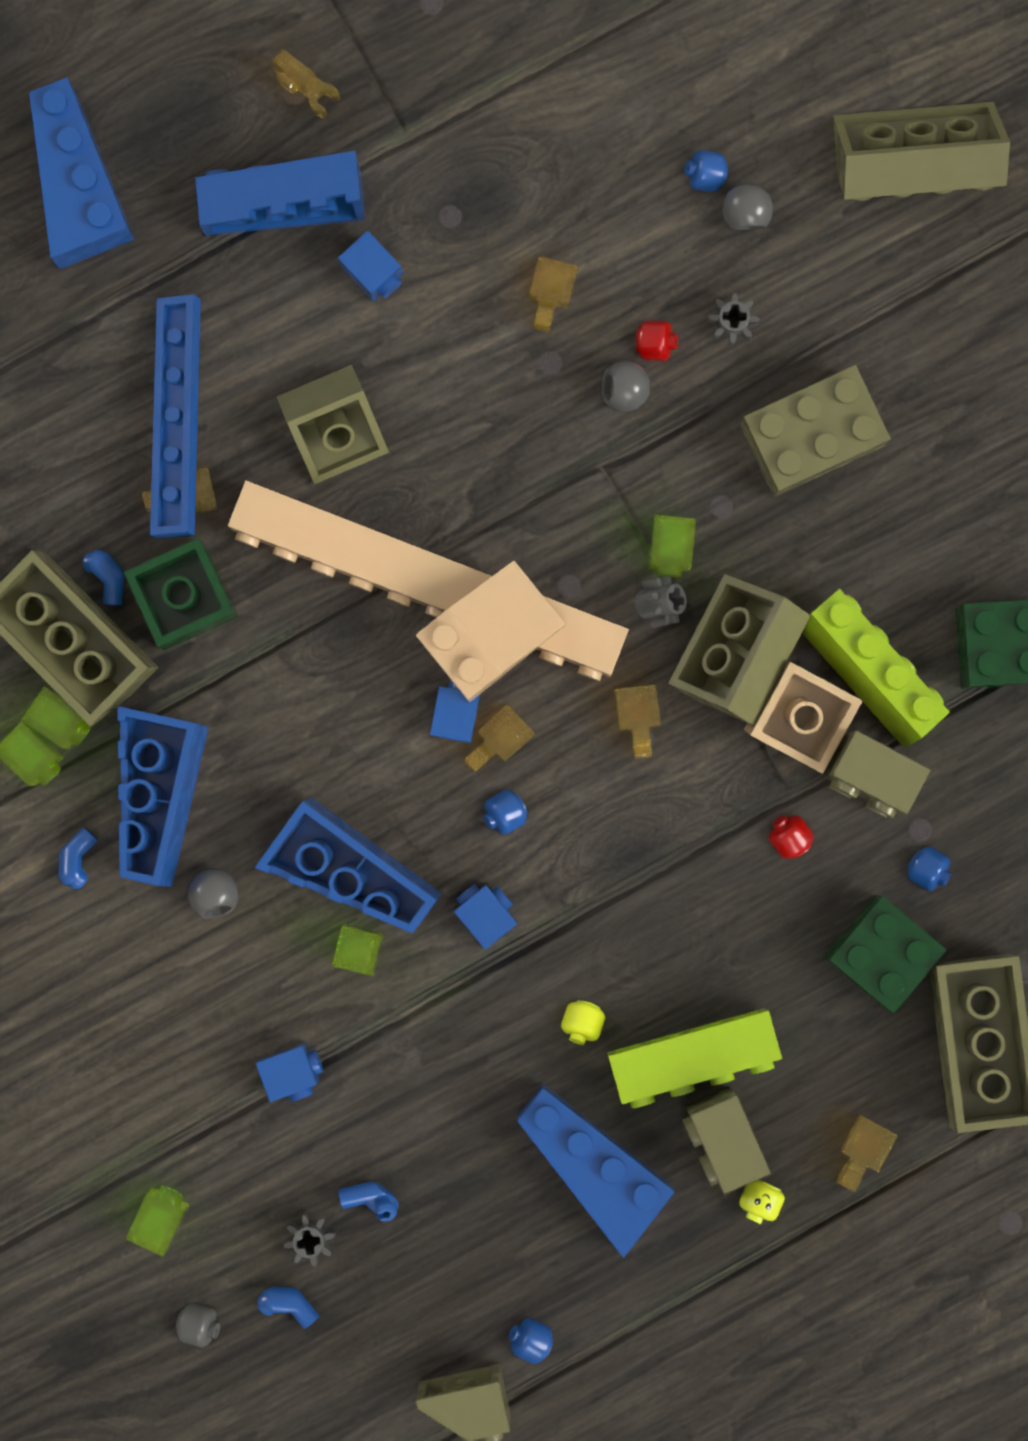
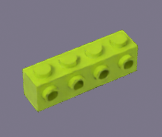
(874, 669)
(695, 1056)

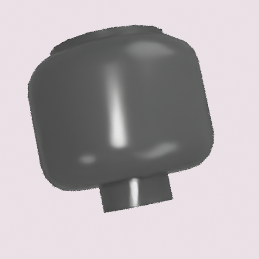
(197, 1325)

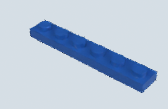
(175, 417)

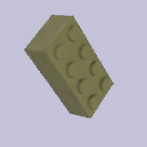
(982, 1041)

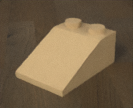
(490, 630)

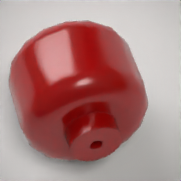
(656, 340)
(791, 836)

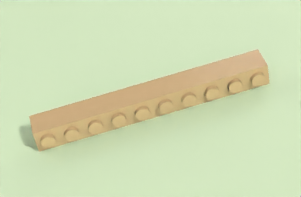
(404, 571)

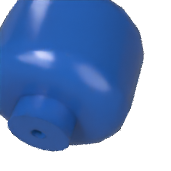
(706, 171)
(505, 812)
(929, 868)
(531, 1341)

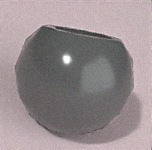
(747, 207)
(625, 386)
(213, 893)

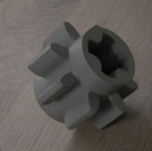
(742, 313)
(660, 601)
(303, 1248)

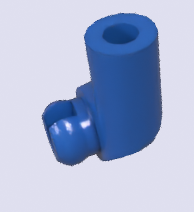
(109, 572)
(70, 859)
(373, 1196)
(287, 1300)

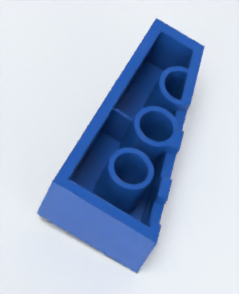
(75, 184)
(281, 195)
(155, 792)
(344, 865)
(602, 1174)

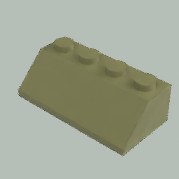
(921, 151)
(69, 638)

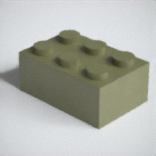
(814, 431)
(739, 649)

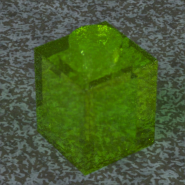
(672, 545)
(56, 719)
(30, 755)
(358, 949)
(158, 1220)

